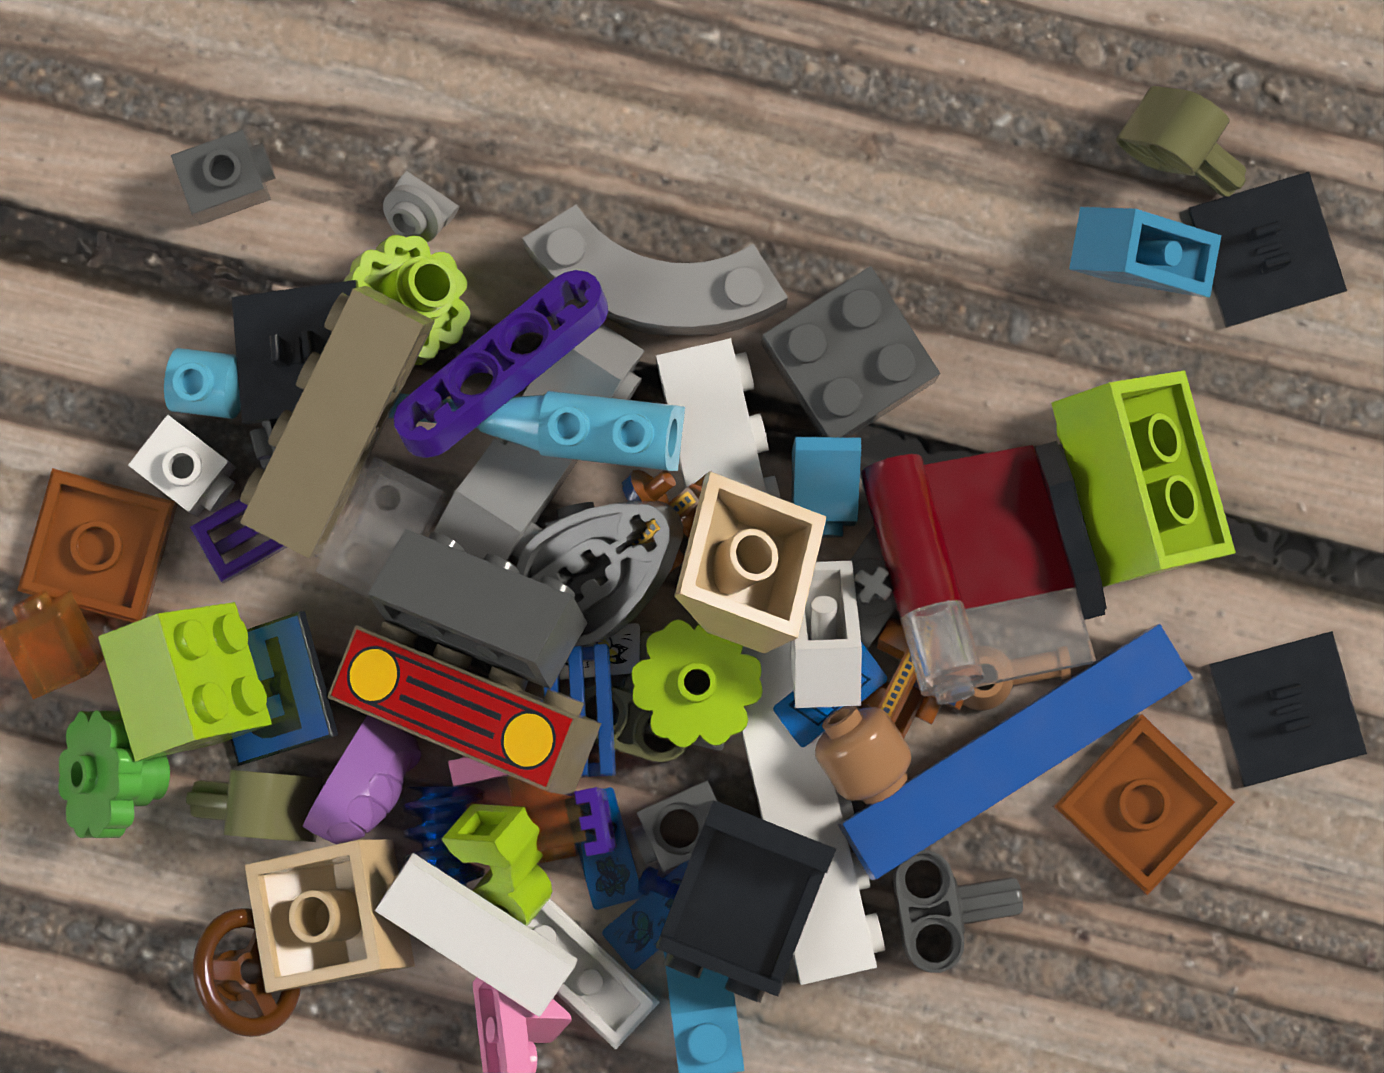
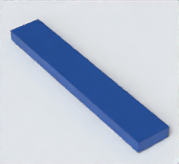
(1015, 751)

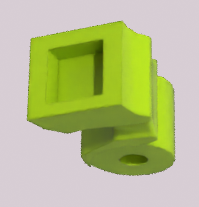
(507, 843)

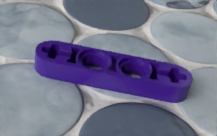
(509, 370)

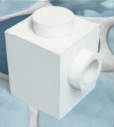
(184, 468)

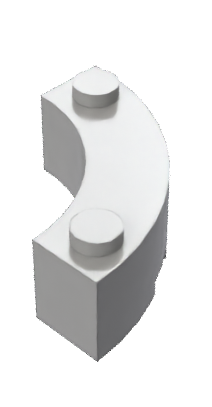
(659, 294)
(514, 484)

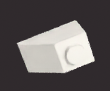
(829, 646)

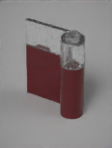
(976, 570)

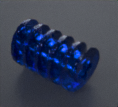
(439, 812)

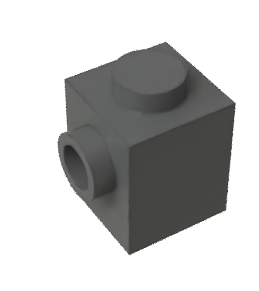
(223, 176)

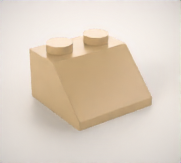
(749, 564)
(320, 915)

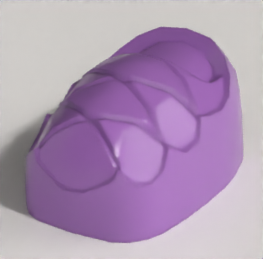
(364, 782)

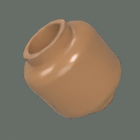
(863, 754)

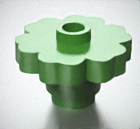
(103, 778)

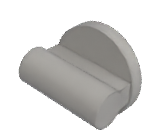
(417, 208)

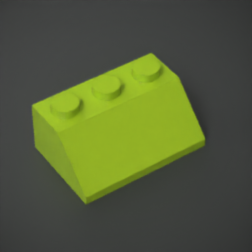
(1143, 476)

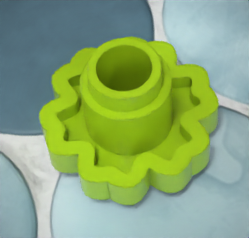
(421, 281)
(676, 711)

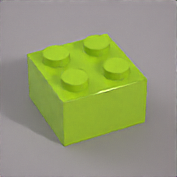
(185, 680)

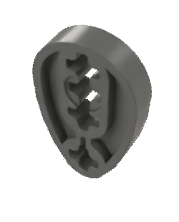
(634, 570)

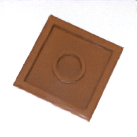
(98, 545)
(1143, 804)

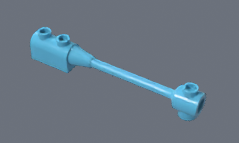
(550, 423)

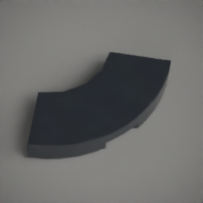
(1072, 529)

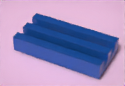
(601, 656)

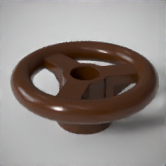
(237, 977)

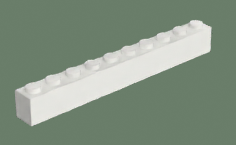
(785, 777)

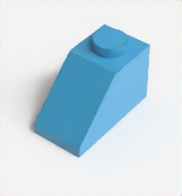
(1144, 251)
(827, 479)
(704, 1023)

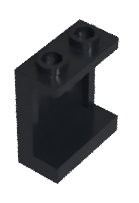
(743, 901)

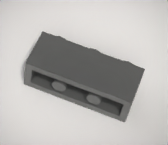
(479, 606)

